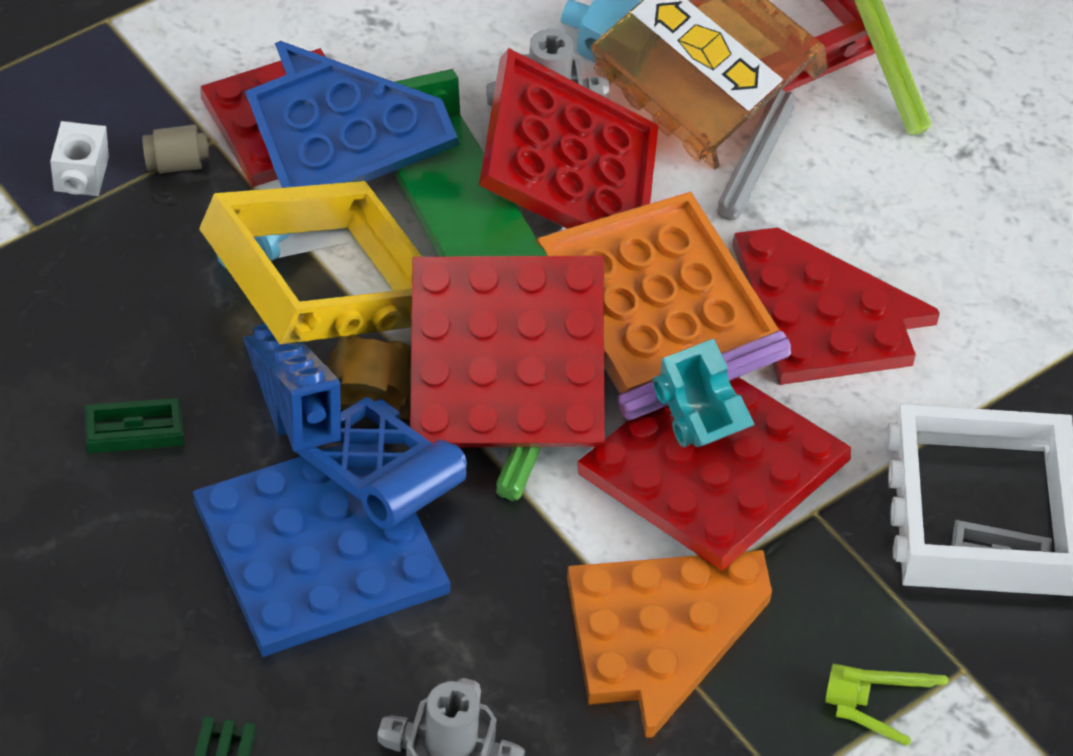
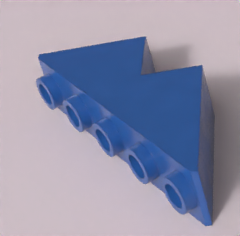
(297, 390)

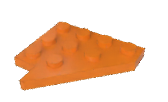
(661, 626)

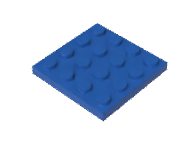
(310, 554)

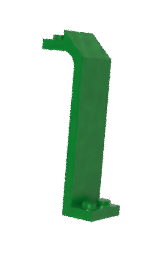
(447, 194)

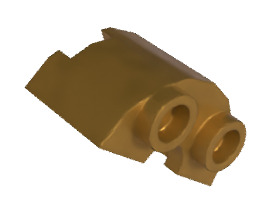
(373, 371)

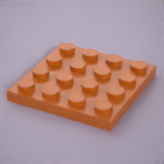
(664, 286)

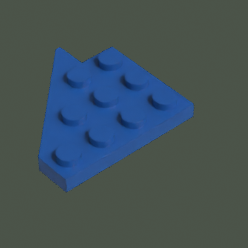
(342, 122)

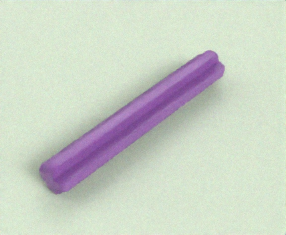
(738, 360)

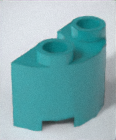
(700, 395)

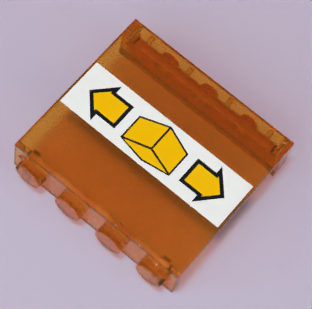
(704, 64)

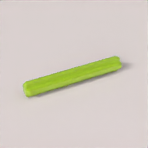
(894, 66)

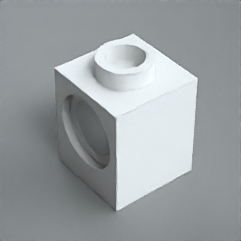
(79, 158)

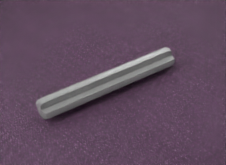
(756, 155)

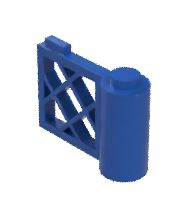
(402, 480)

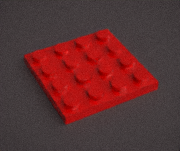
(564, 146)
(508, 350)
(723, 492)

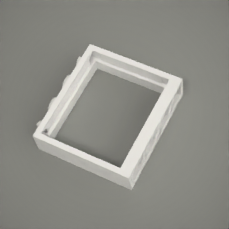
(974, 566)

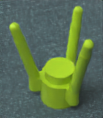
(852, 687)

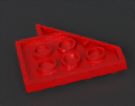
(828, 309)

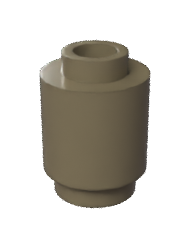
(175, 149)

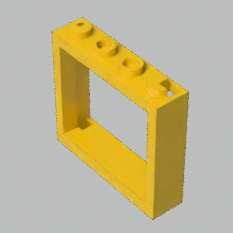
(240, 216)

